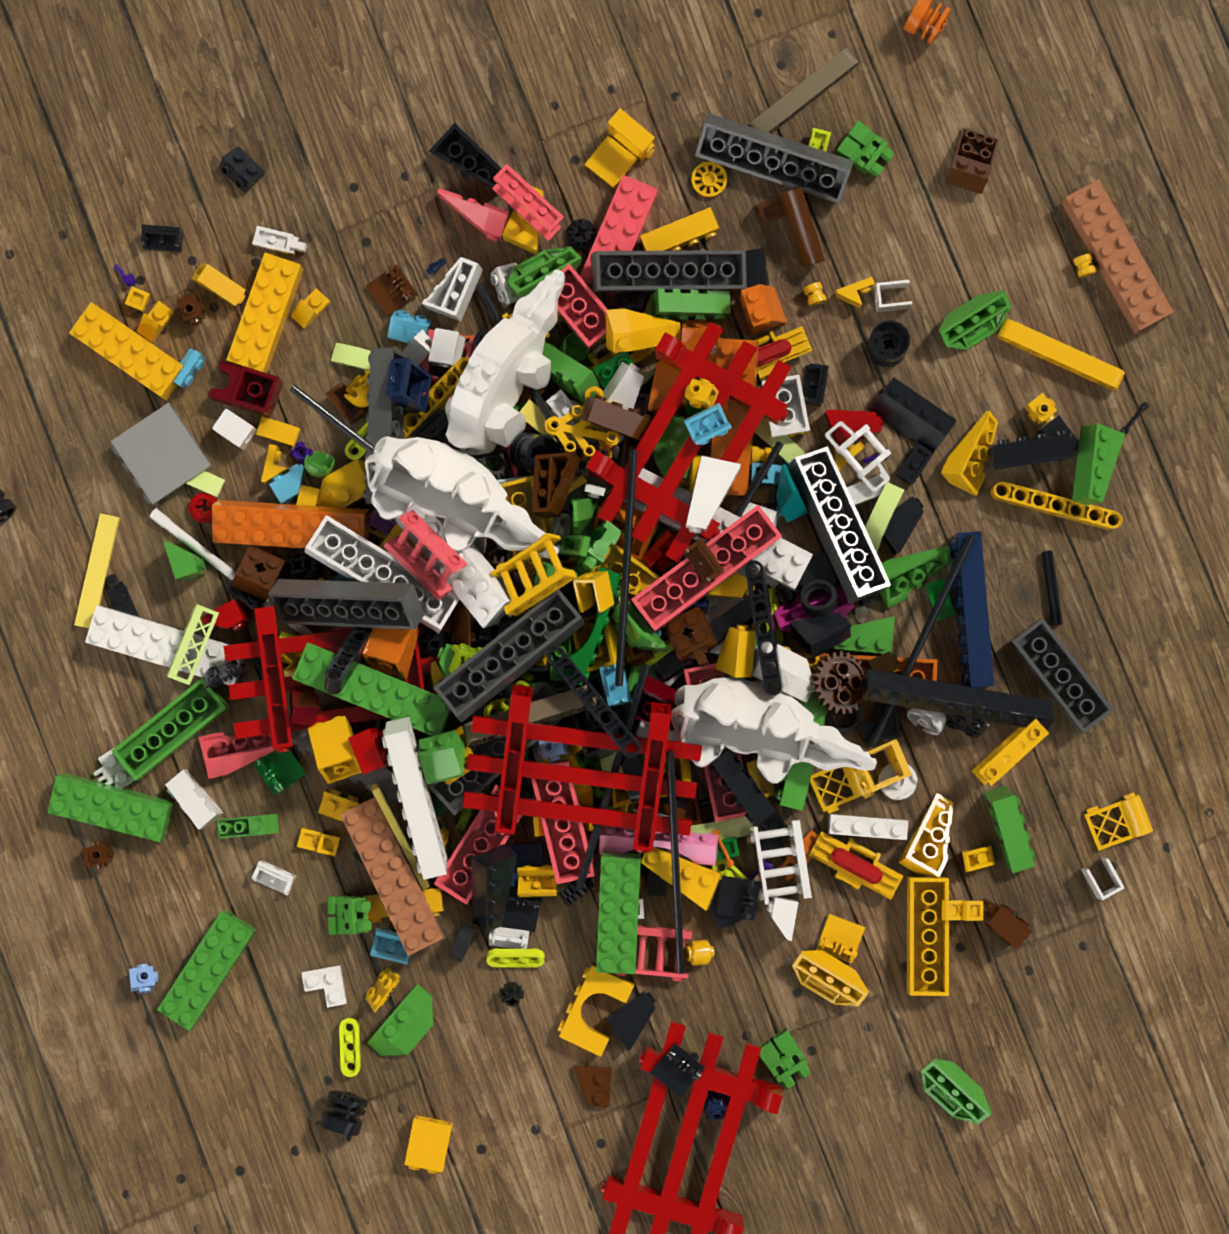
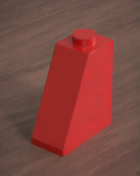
(854, 420)

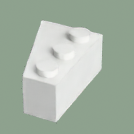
(455, 290)
(193, 799)

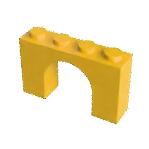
(574, 1027)

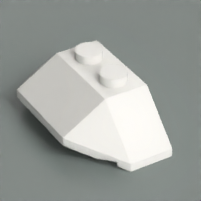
(794, 670)

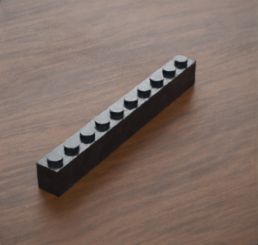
(955, 699)

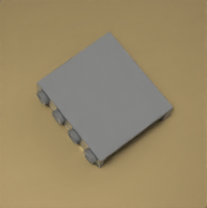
(160, 454)

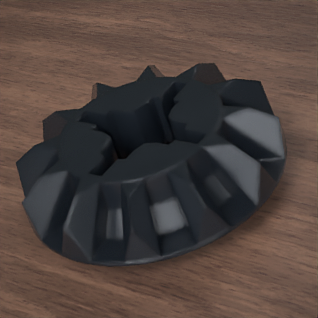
(579, 242)

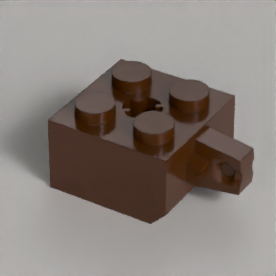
(258, 572)
(701, 639)
(1004, 924)

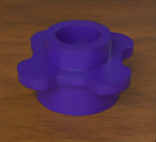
(296, 452)

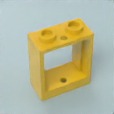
(631, 135)
(897, 761)

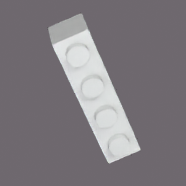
(867, 826)

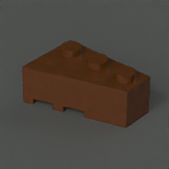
(552, 482)

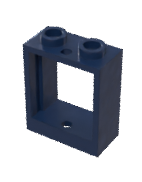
(397, 385)

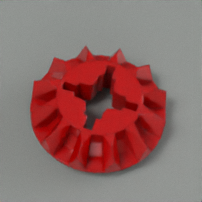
(199, 500)

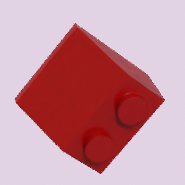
(230, 616)

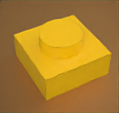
(137, 299)

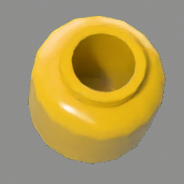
(699, 952)

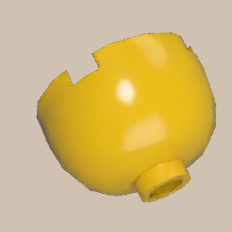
(358, 390)

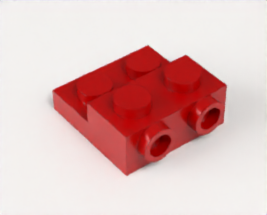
(656, 556)

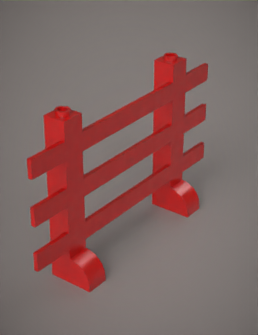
(730, 386)
(276, 686)
(513, 768)
(666, 1204)

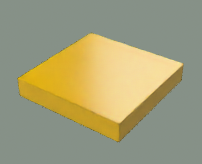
(611, 162)

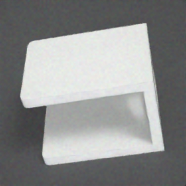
(893, 306)
(446, 348)
(234, 429)
(1107, 893)

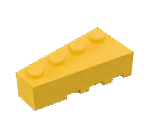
(695, 879)

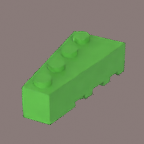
(691, 304)
(569, 374)
(1095, 462)
(1010, 829)

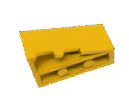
(521, 233)

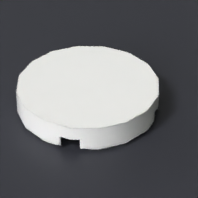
(900, 789)

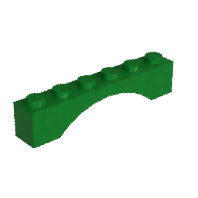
(585, 653)

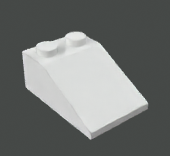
(797, 419)

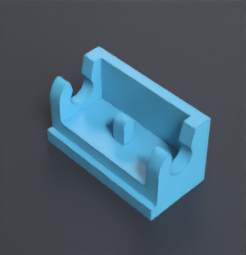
(615, 695)

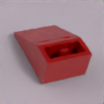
(370, 750)

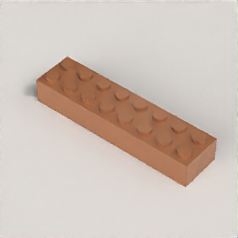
(1117, 256)
(392, 877)

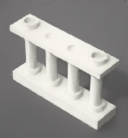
(796, 849)

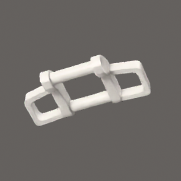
(852, 461)

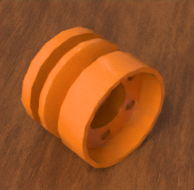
(927, 19)

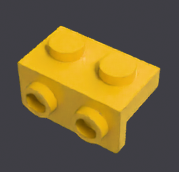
(536, 881)

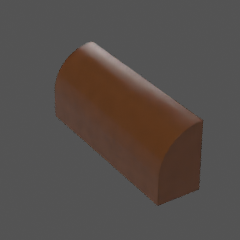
(801, 226)

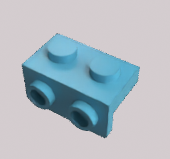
(406, 326)
(192, 363)
(707, 424)
(389, 946)

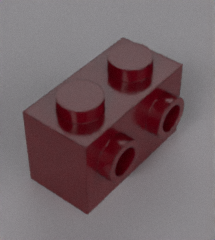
(303, 705)

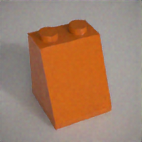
(761, 308)
(691, 334)
(662, 383)
(391, 650)

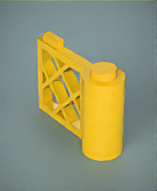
(853, 781)
(1131, 811)

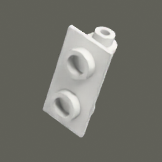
(509, 938)

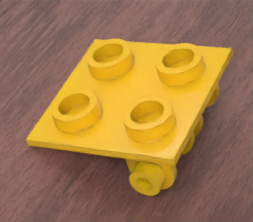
(840, 938)
(378, 994)

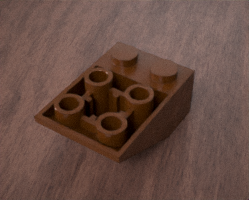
(972, 161)
(463, 627)

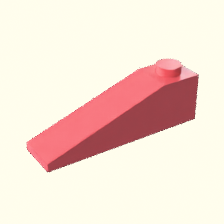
(485, 218)
(226, 754)

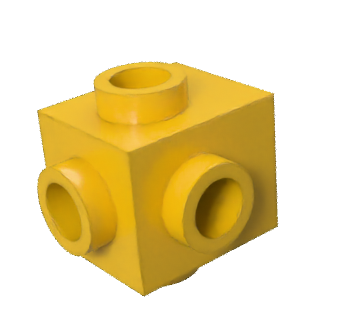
(701, 393)
(1035, 406)

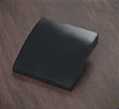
(434, 428)

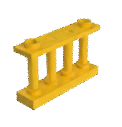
(546, 585)
(1009, 752)

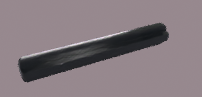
(1052, 588)

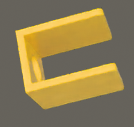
(601, 588)

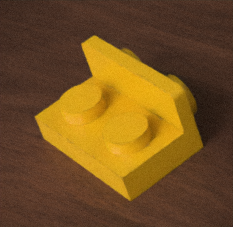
(334, 804)

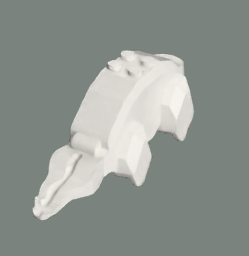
(503, 362)
(449, 487)
(751, 721)

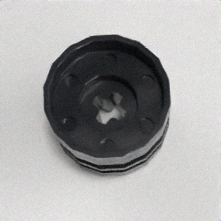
(887, 333)
(527, 446)
(345, 1109)

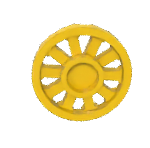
(709, 179)

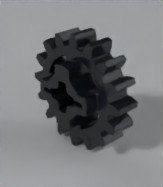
(302, 566)

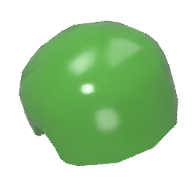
(574, 348)
(319, 464)

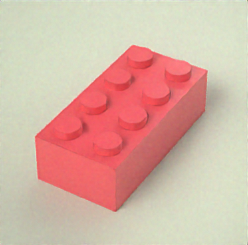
(582, 309)

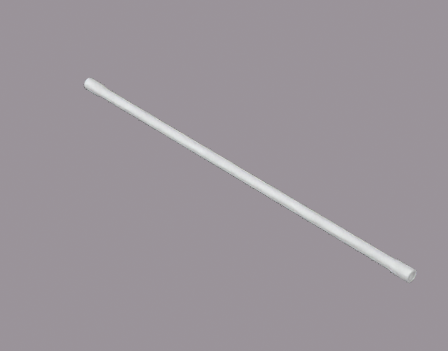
(166, 523)

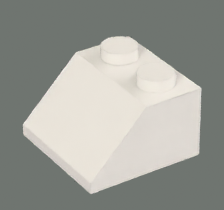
(783, 913)

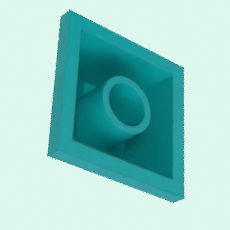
(788, 497)

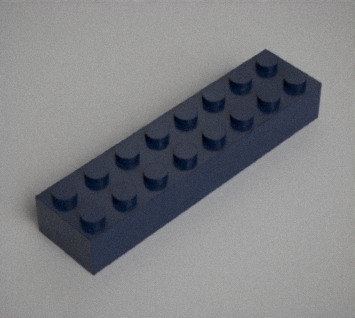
(972, 613)

